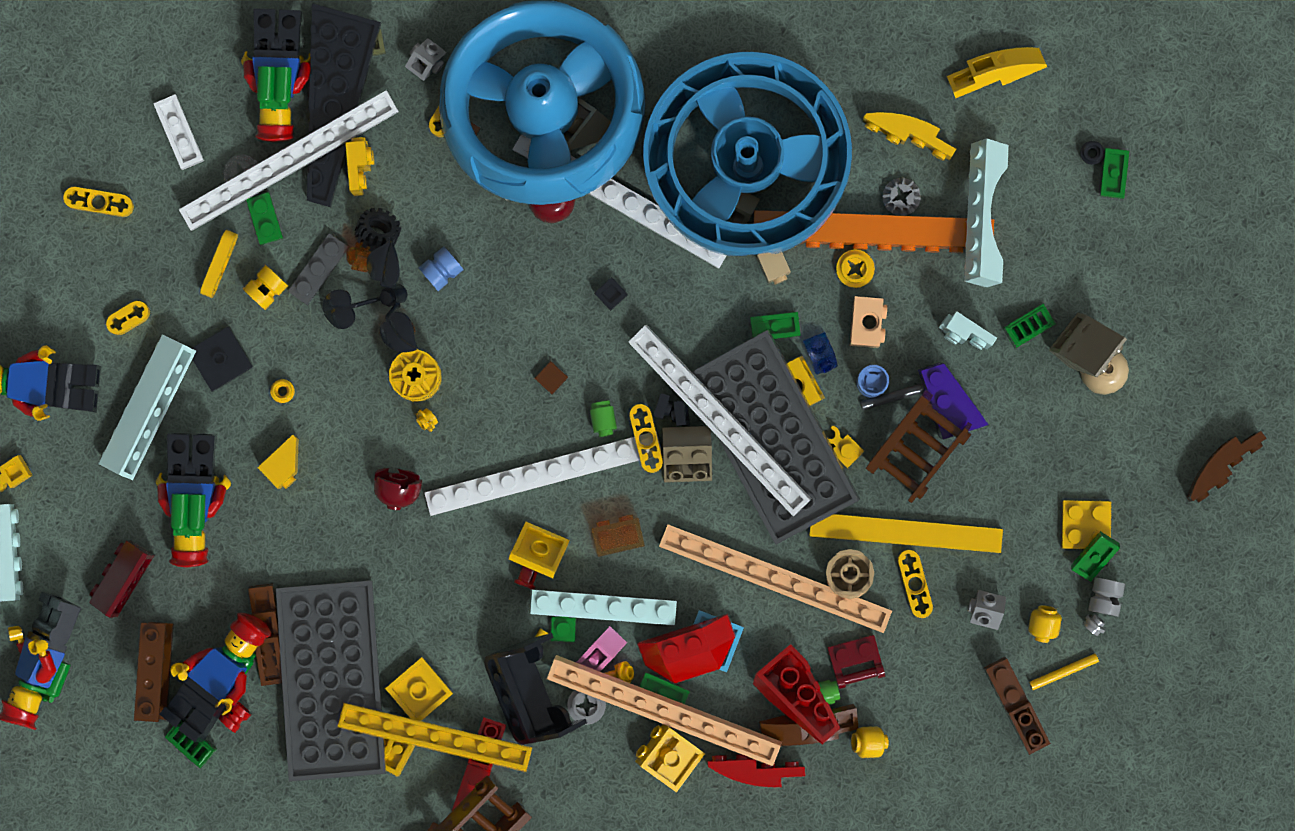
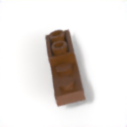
(1216, 470)
(1017, 705)
(790, 733)

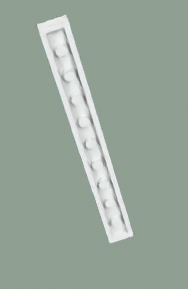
(289, 160)
(638, 209)
(720, 420)
(537, 475)

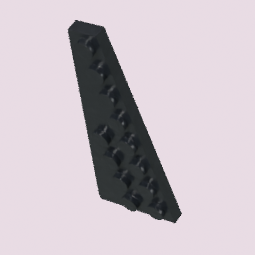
(339, 68)

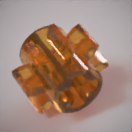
(358, 256)

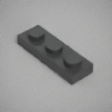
(318, 269)

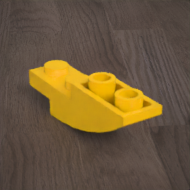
(999, 65)
(900, 127)

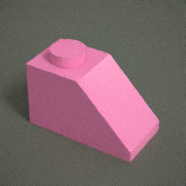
(603, 650)

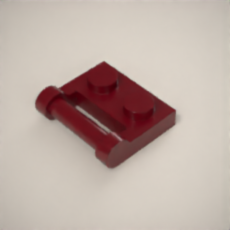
(855, 653)

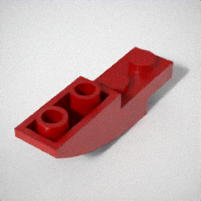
(476, 769)
(744, 770)

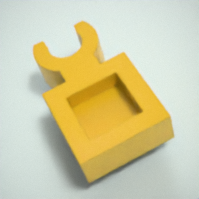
(846, 448)
(14, 473)

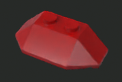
(689, 649)

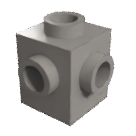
(425, 59)
(987, 609)

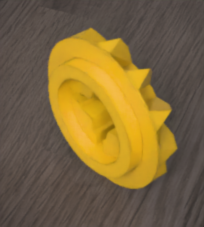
(866, 269)

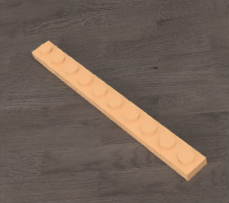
(774, 578)
(664, 710)

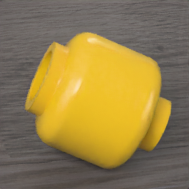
(1045, 623)
(869, 742)

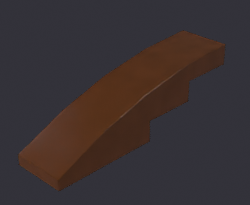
(268, 655)

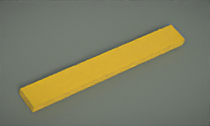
(909, 533)
(435, 737)

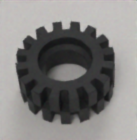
(378, 220)

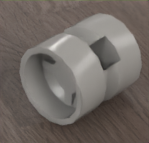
(1106, 597)

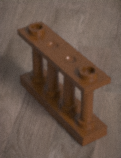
(910, 426)
(153, 670)
(484, 790)

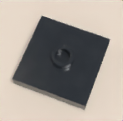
(221, 359)

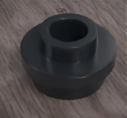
(1099, 152)

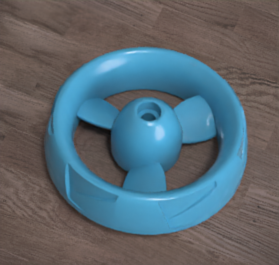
(542, 102)
(748, 153)

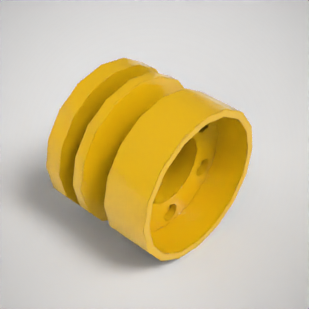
(422, 387)

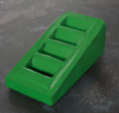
(1011, 334)
(199, 762)

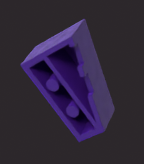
(949, 399)

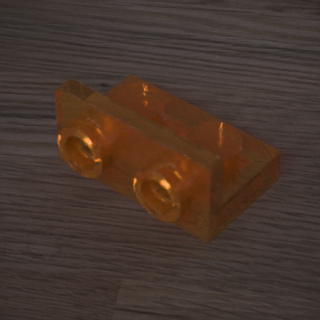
(617, 536)

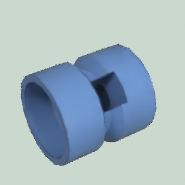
(440, 268)
(872, 381)

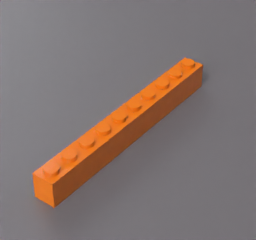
(885, 232)

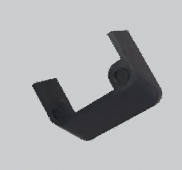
(524, 694)

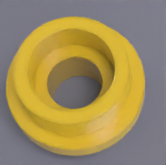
(275, 388)

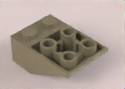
(1087, 345)

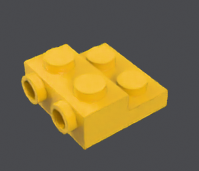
(359, 160)
(669, 756)

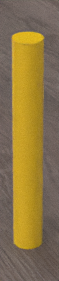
(1064, 671)

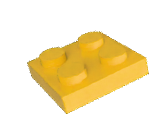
(1083, 522)
(539, 549)
(419, 690)

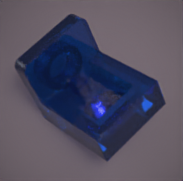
(820, 353)

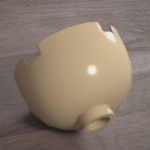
(1111, 379)
(850, 574)

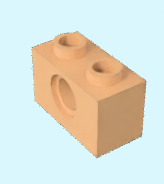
(859, 334)

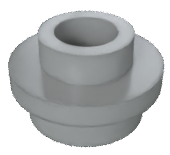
(1094, 624)

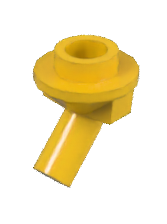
(622, 671)

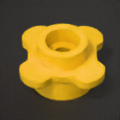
(426, 419)

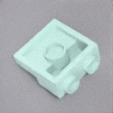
(959, 328)

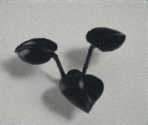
(382, 267)

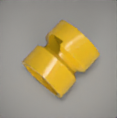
(271, 281)

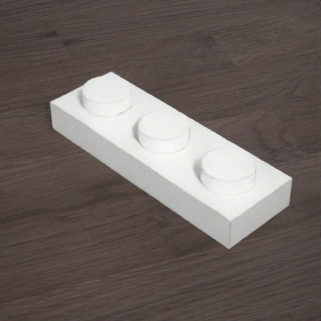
(178, 132)

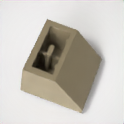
(687, 454)

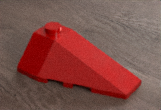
(793, 690)

